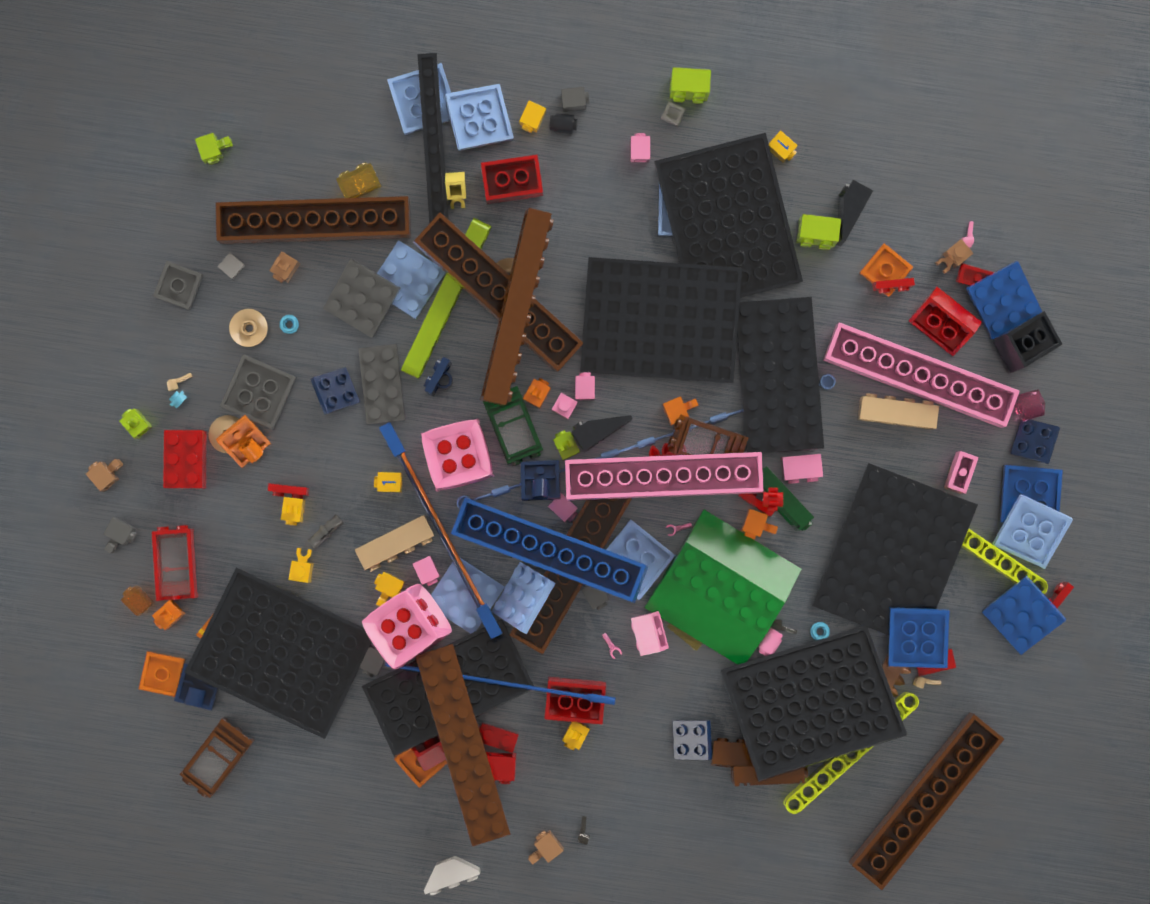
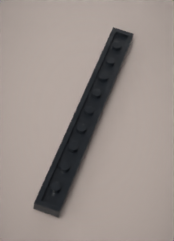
(432, 135)

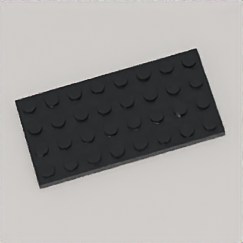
(779, 375)
(401, 698)

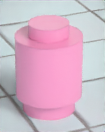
(770, 642)

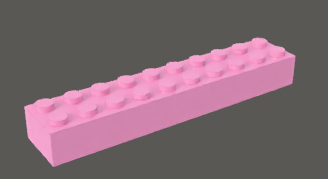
(921, 375)
(664, 476)

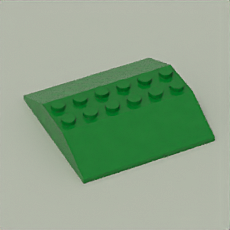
(723, 588)

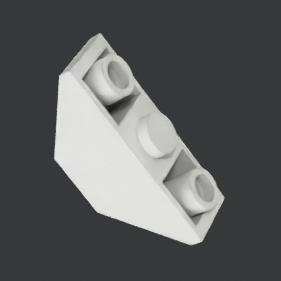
(450, 873)

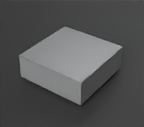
(673, 113)
(231, 266)

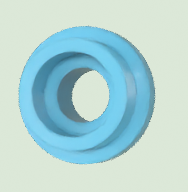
(283, 322)
(177, 399)
(826, 631)

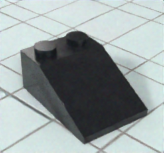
(852, 202)
(1027, 342)
(594, 431)

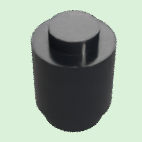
(563, 123)

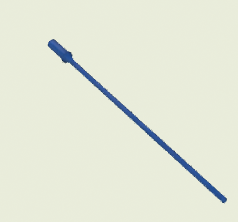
(590, 697)

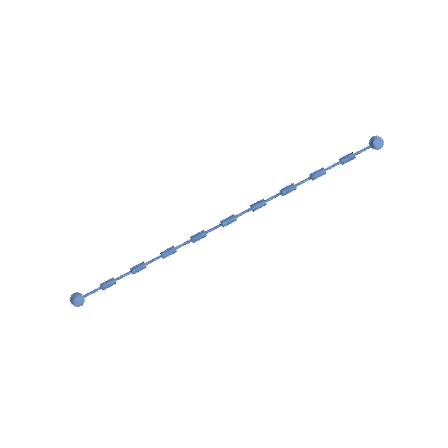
(826, 382)

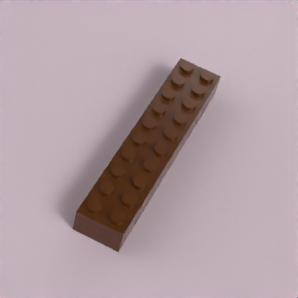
(313, 220)
(488, 286)
(515, 307)
(594, 526)
(462, 745)
(926, 800)

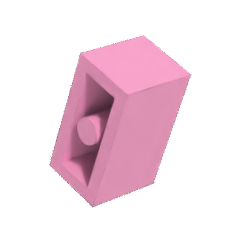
(801, 467)
(961, 472)
(649, 633)

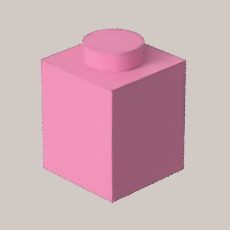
(640, 148)
(585, 386)
(564, 406)
(563, 508)
(427, 571)

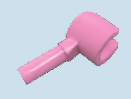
(969, 240)
(679, 527)
(612, 647)

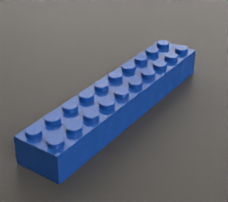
(549, 550)

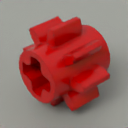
(773, 499)

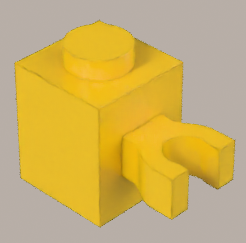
(292, 510)
(301, 569)
(388, 585)
(575, 735)

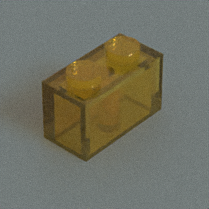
(359, 181)

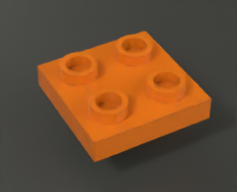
(243, 441)

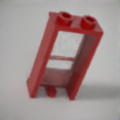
(174, 563)

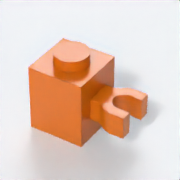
(537, 392)
(676, 407)
(755, 524)
(168, 615)

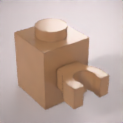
(955, 255)
(284, 267)
(103, 475)
(546, 846)

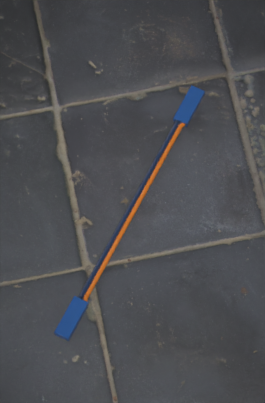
(483, 611)

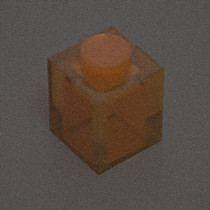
(136, 600)

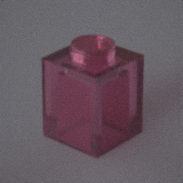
(1030, 405)

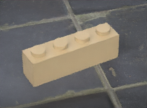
(898, 412)
(395, 542)

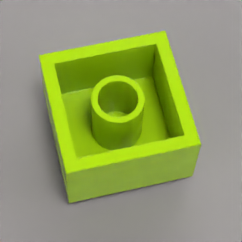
(690, 85)
(818, 231)

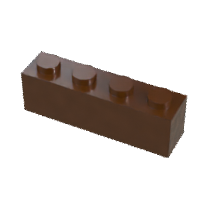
(729, 753)

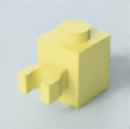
(455, 188)

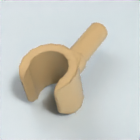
(172, 383)
(920, 682)

